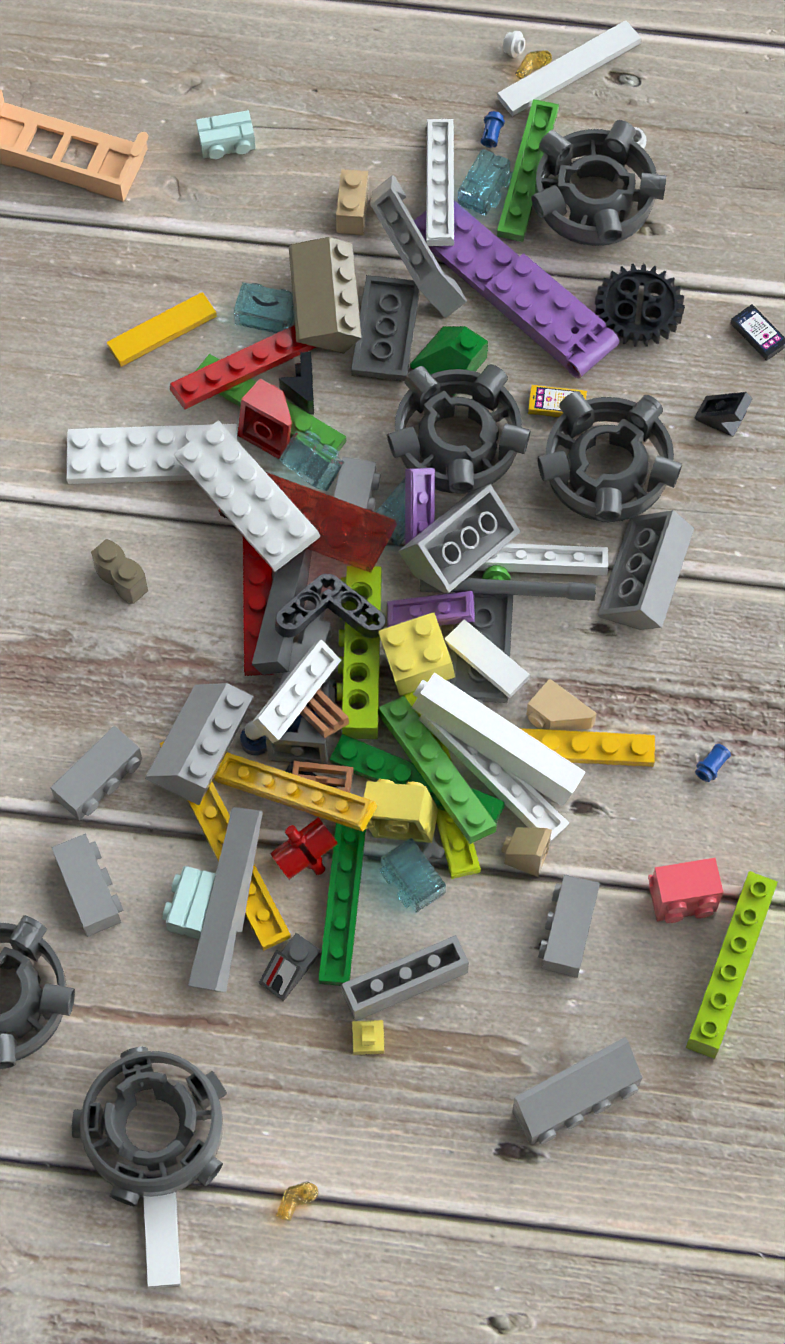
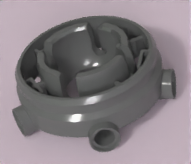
(605, 155)
(463, 467)
(608, 495)
(51, 1001)
(139, 1076)

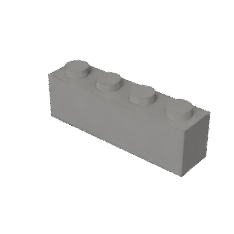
(405, 978)

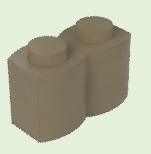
(119, 571)

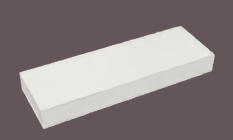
(487, 658)
(162, 1241)

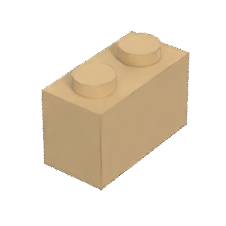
(352, 202)

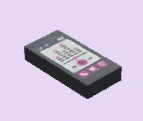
(758, 332)

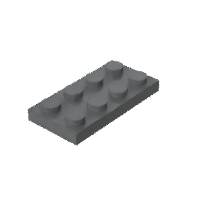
(386, 328)
(493, 621)

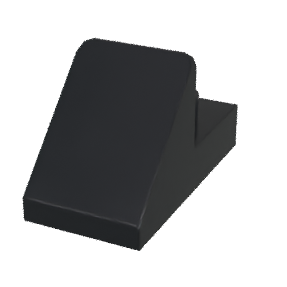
(300, 388)
(724, 411)

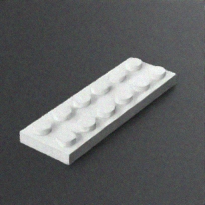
(130, 453)
(247, 495)

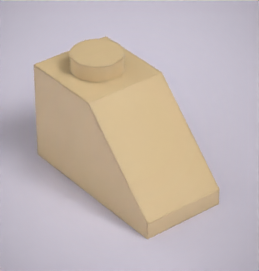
(559, 710)
(527, 849)

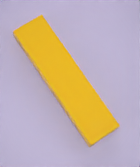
(161, 329)

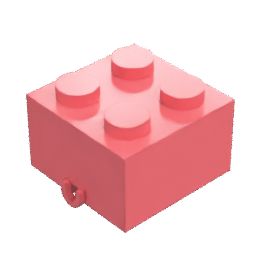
(685, 890)

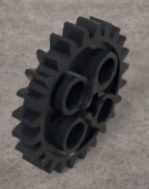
(666, 307)

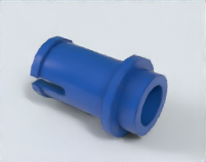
(493, 123)
(712, 763)

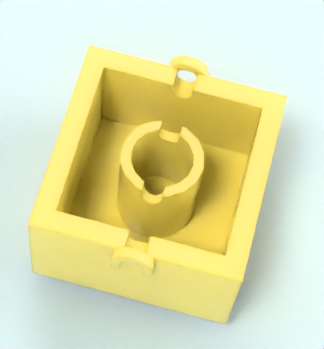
(416, 652)
(401, 811)

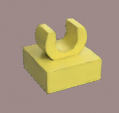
(368, 1037)

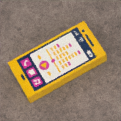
(546, 400)

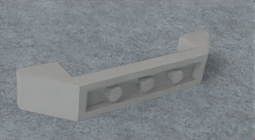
(413, 249)

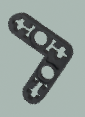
(332, 600)

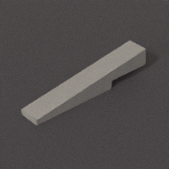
(227, 901)

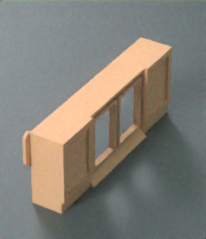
(111, 166)

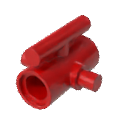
(304, 849)

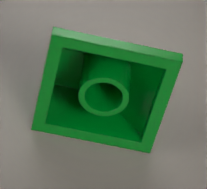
(452, 349)

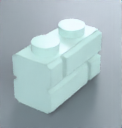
(226, 134)
(189, 903)

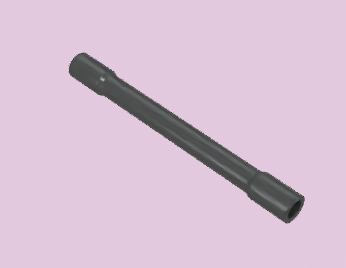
(569, 590)

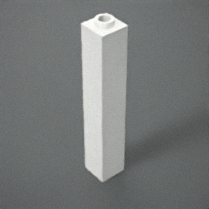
(497, 739)

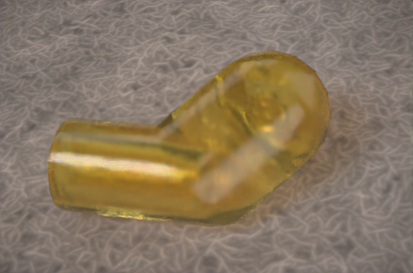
(533, 61)
(295, 1196)

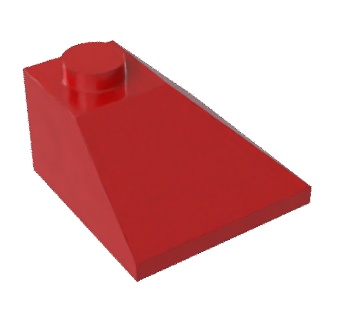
(265, 418)

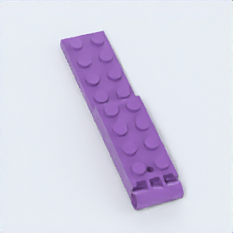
(525, 294)

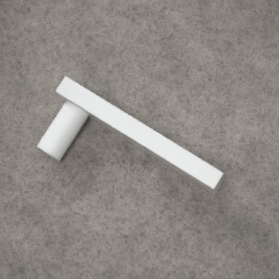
(294, 693)

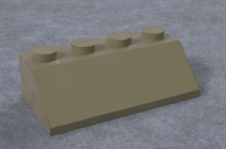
(325, 294)

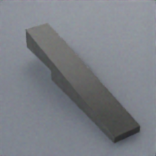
(273, 650)

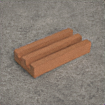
(334, 710)
(327, 769)

